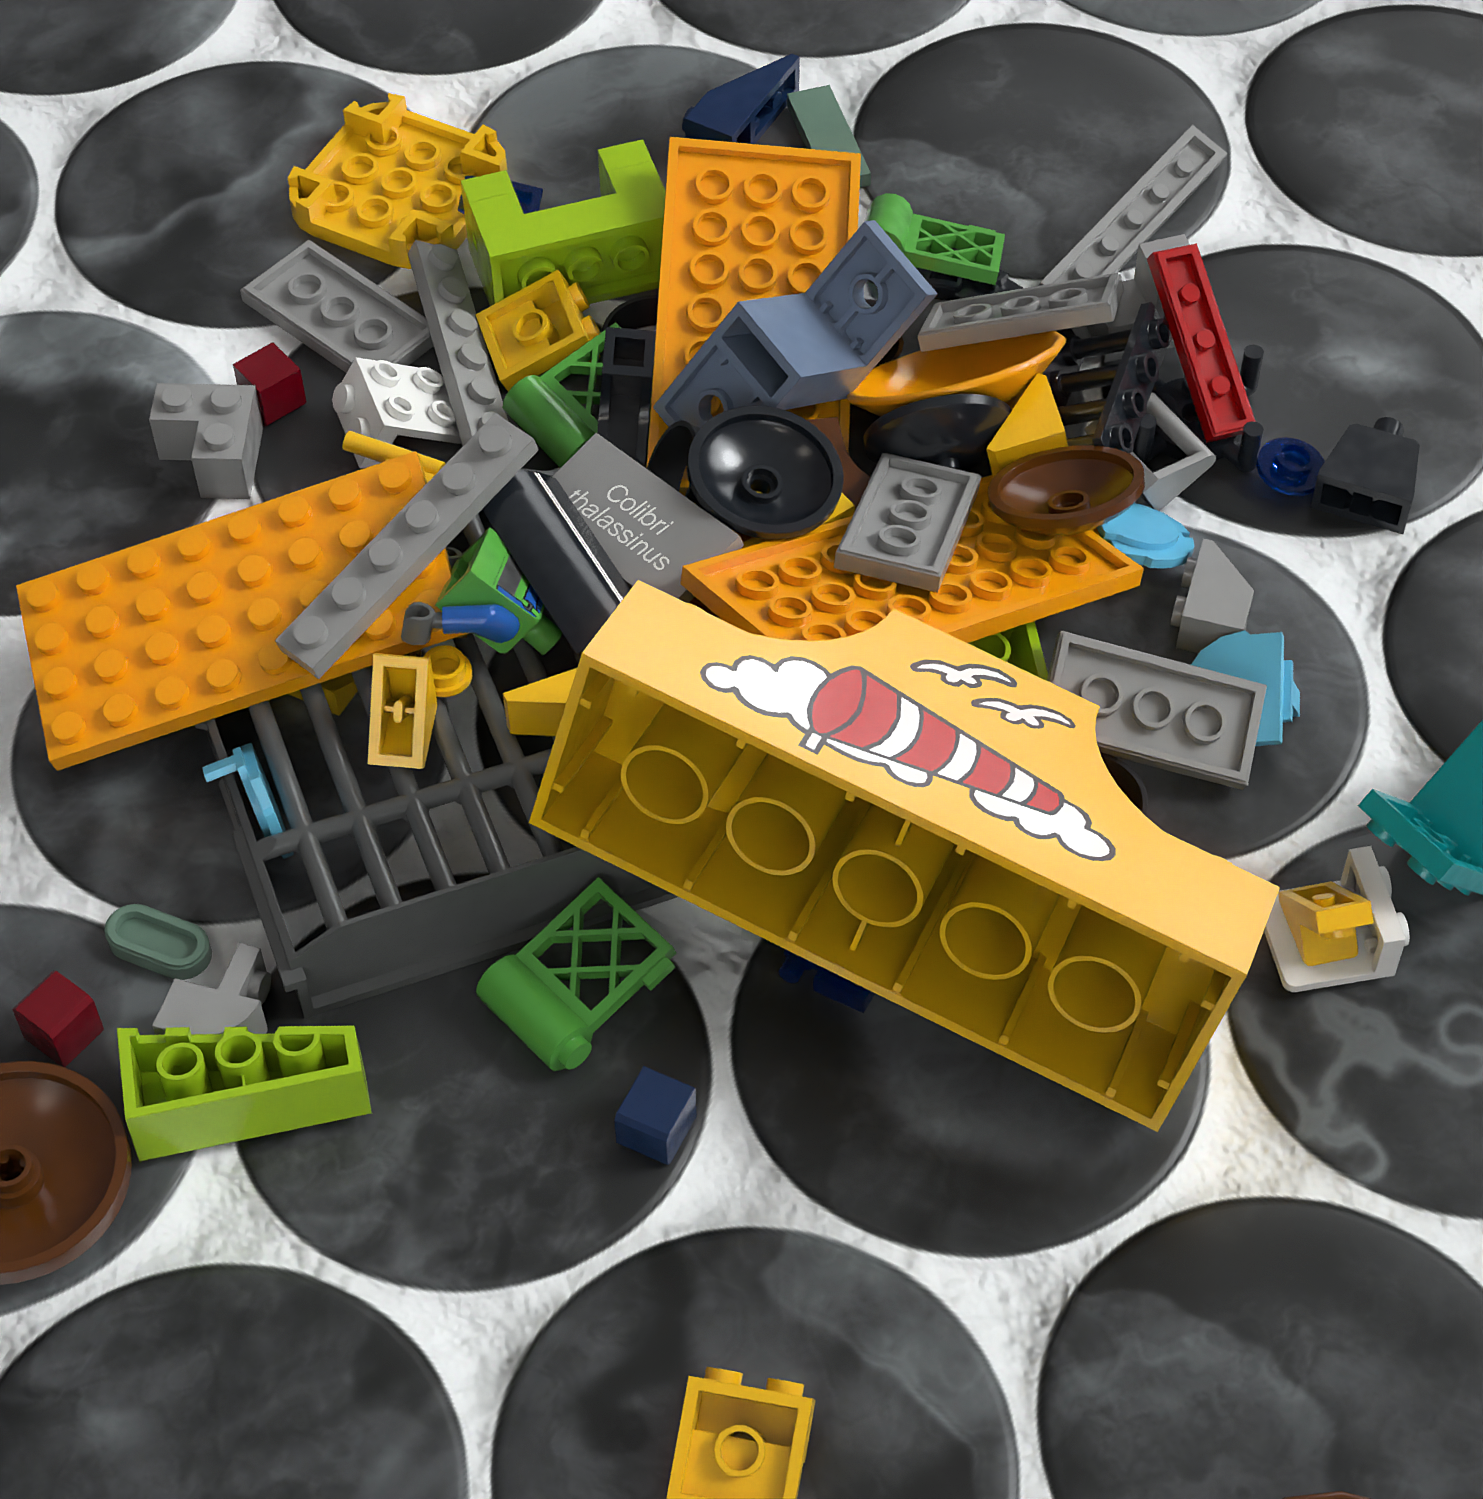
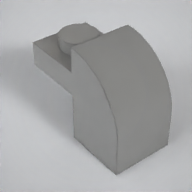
(231, 1005)

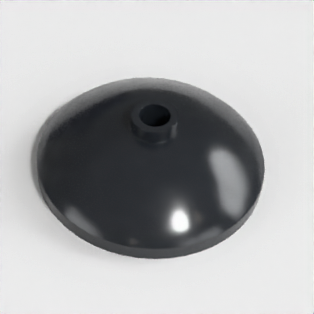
(939, 430)
(769, 454)

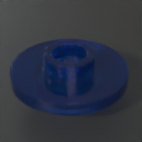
(1289, 466)

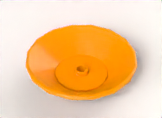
(985, 368)

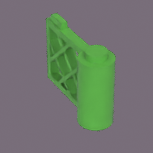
(914, 238)
(556, 414)
(543, 1008)

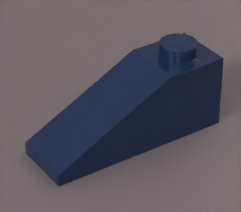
(745, 106)

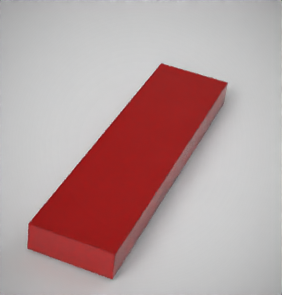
(1201, 341)

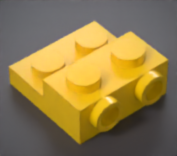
(536, 328)
(740, 1439)

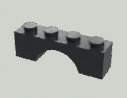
(627, 389)

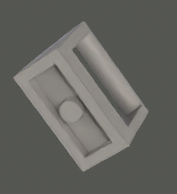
(1170, 481)

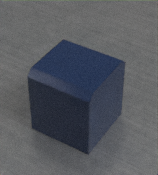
(656, 1115)

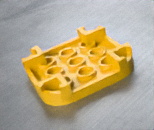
(391, 181)

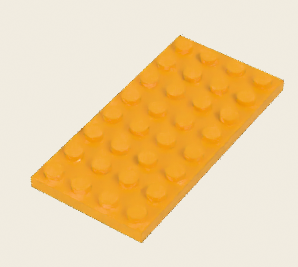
(744, 229)
(991, 585)
(195, 615)

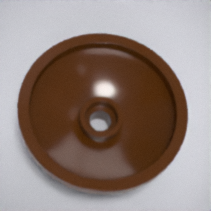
(1066, 489)

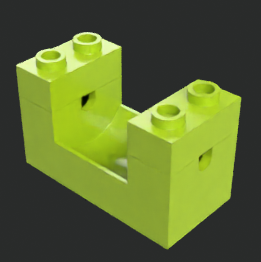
(600, 243)

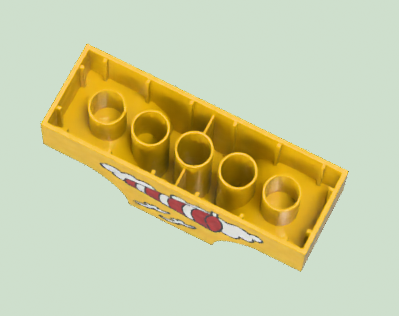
(911, 832)

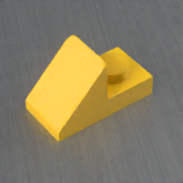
(1325, 921)

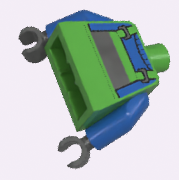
(484, 598)

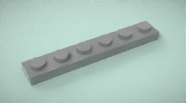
(1141, 209)
(456, 336)
(406, 545)

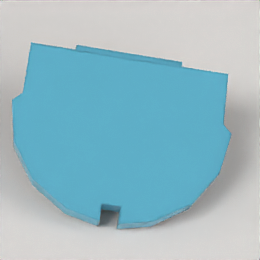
(1149, 537)
(1261, 661)
(255, 785)

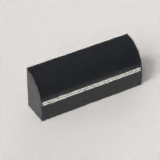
(557, 554)

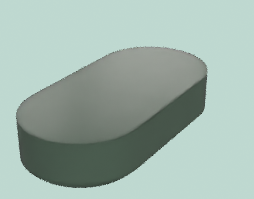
(158, 941)

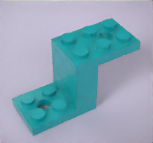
(1441, 822)

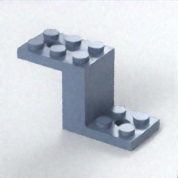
(808, 343)

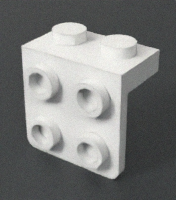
(392, 401)
(1378, 943)

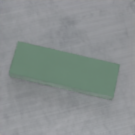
(824, 125)

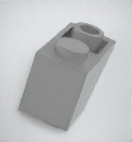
(1215, 602)

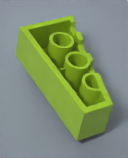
(236, 1085)

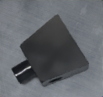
(1370, 476)

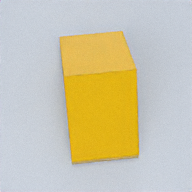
(1029, 428)
(401, 710)

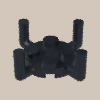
(1176, 395)

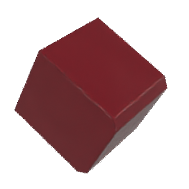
(276, 381)
(58, 1018)

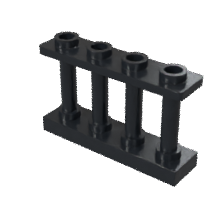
(1130, 379)

